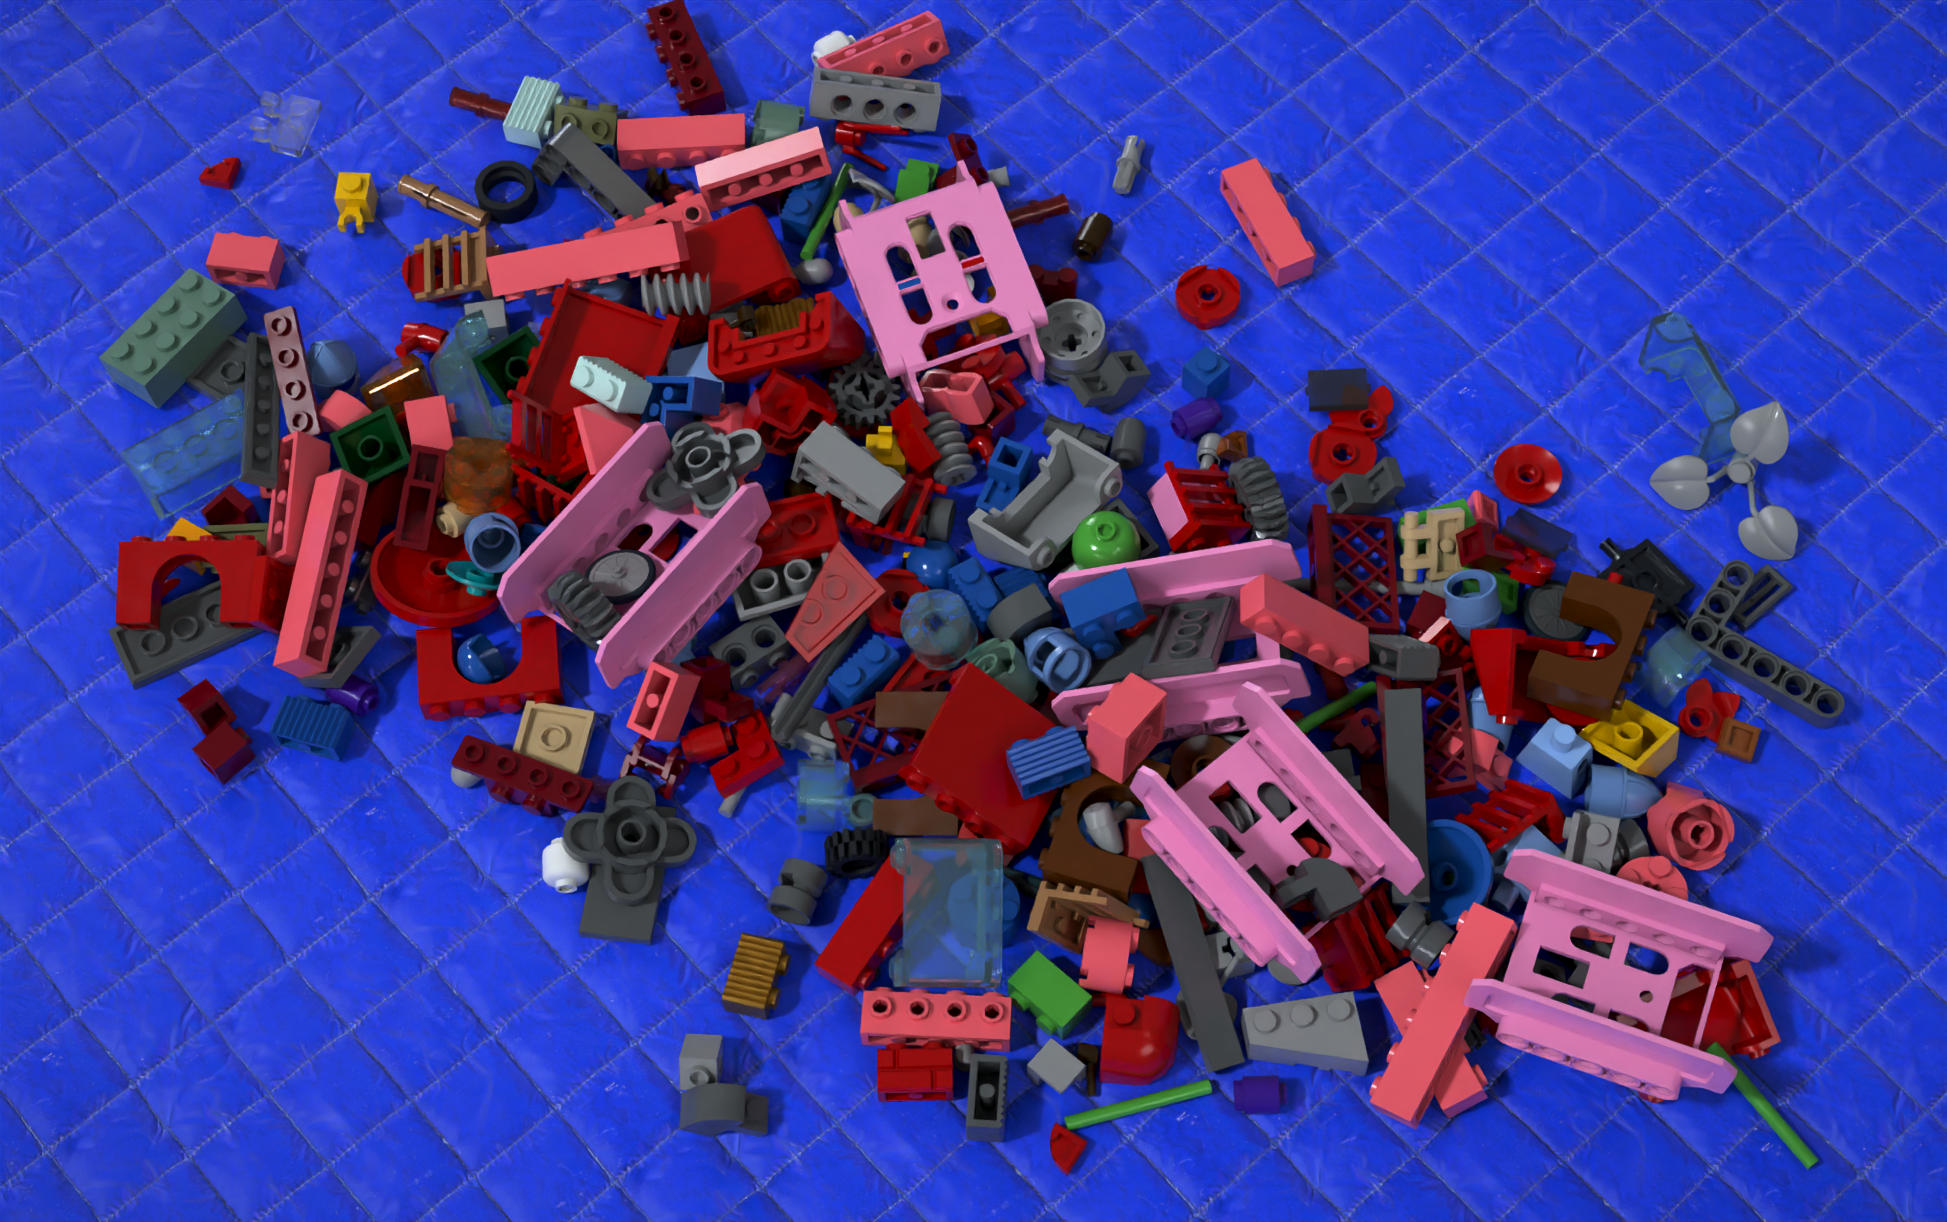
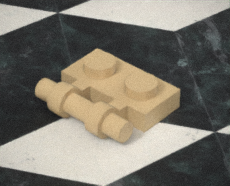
(1441, 543)

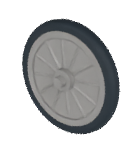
(622, 575)

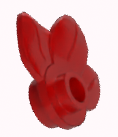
(1379, 407)
(1708, 708)

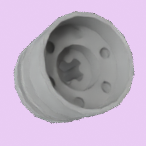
(1072, 327)

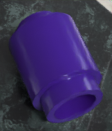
(1196, 418)
(356, 695)
(1259, 1094)

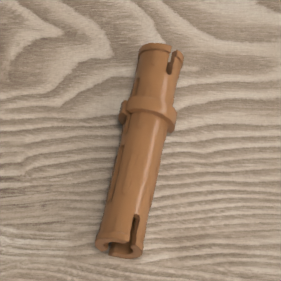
(433, 197)

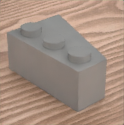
(848, 473)
(1307, 1032)

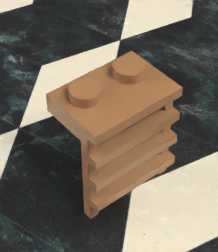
(475, 276)
(1063, 913)

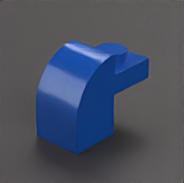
(1007, 475)

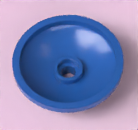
(1464, 853)

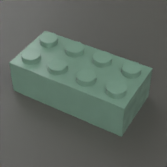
(173, 338)

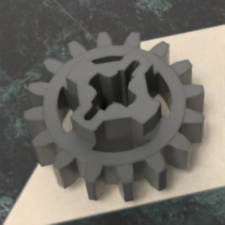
(876, 387)

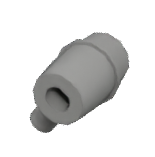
(1103, 825)

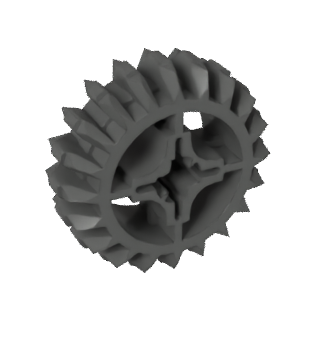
(1260, 498)
(583, 608)

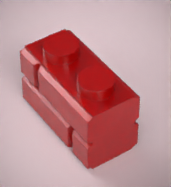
(915, 1073)

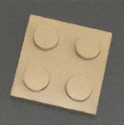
(555, 735)

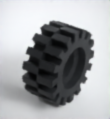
(856, 852)

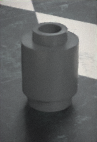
(1129, 443)

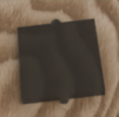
(1337, 389)
(1536, 533)

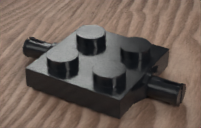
(1651, 572)

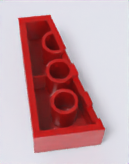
(866, 933)

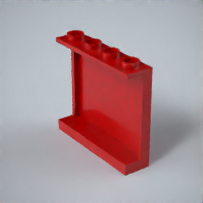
(595, 328)
(965, 761)

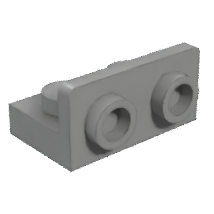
(815, 736)
(1591, 839)

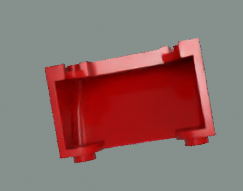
(741, 262)
(822, 341)
(1503, 665)
(1735, 1018)

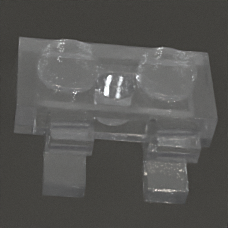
(295, 124)

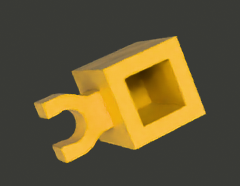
(355, 200)
(886, 449)

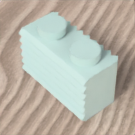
(533, 112)
(611, 384)

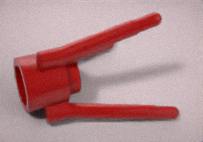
(854, 134)

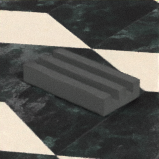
(1776, 579)

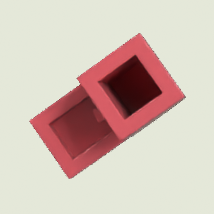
(341, 411)
(1489, 762)

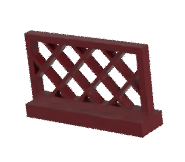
(1322, 566)
(882, 773)
(1438, 785)

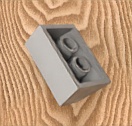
(776, 587)

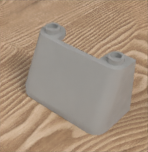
(1047, 512)

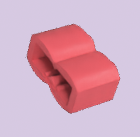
(958, 393)

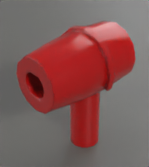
(421, 338)
(1003, 377)

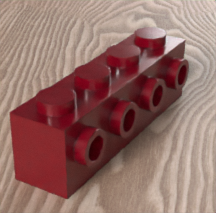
(685, 58)

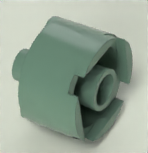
(775, 121)
(1006, 666)

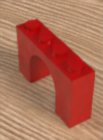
(148, 563)
(447, 694)

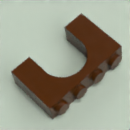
(1596, 685)
(920, 815)
(1076, 861)

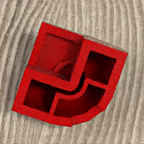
(787, 411)
(1138, 1040)

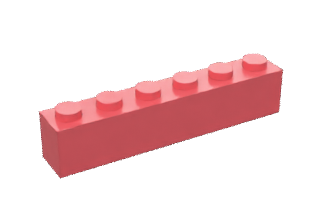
(588, 258)
(320, 574)
(1442, 1018)

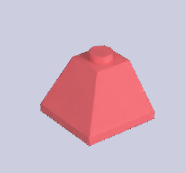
(603, 433)

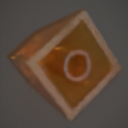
(396, 383)

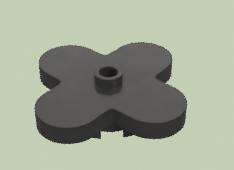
(704, 468)
(629, 815)

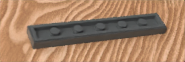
(260, 415)
(1407, 783)
(1193, 966)

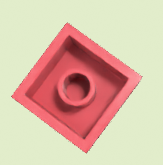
(1125, 727)

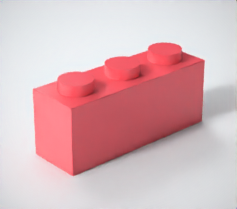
(431, 423)

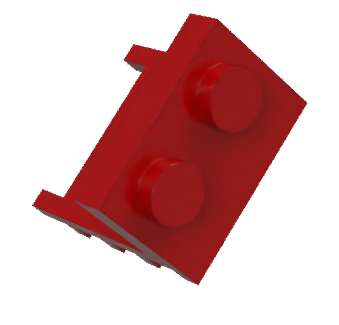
(561, 440)
(543, 490)
(1208, 523)
(863, 530)
(1526, 808)
(1345, 948)

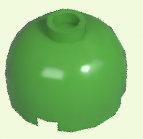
(1105, 540)

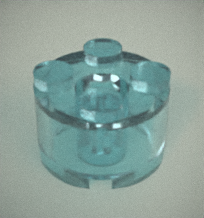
(938, 628)
(1671, 665)
(822, 795)

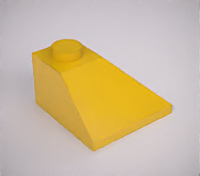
(1635, 739)

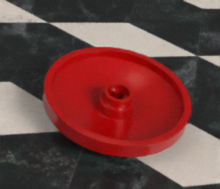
(420, 590)

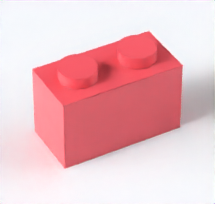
(245, 260)
(663, 701)

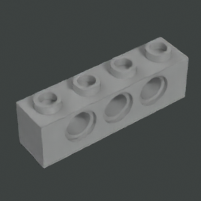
(864, 87)

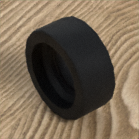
(499, 173)

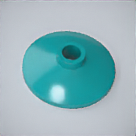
(475, 579)

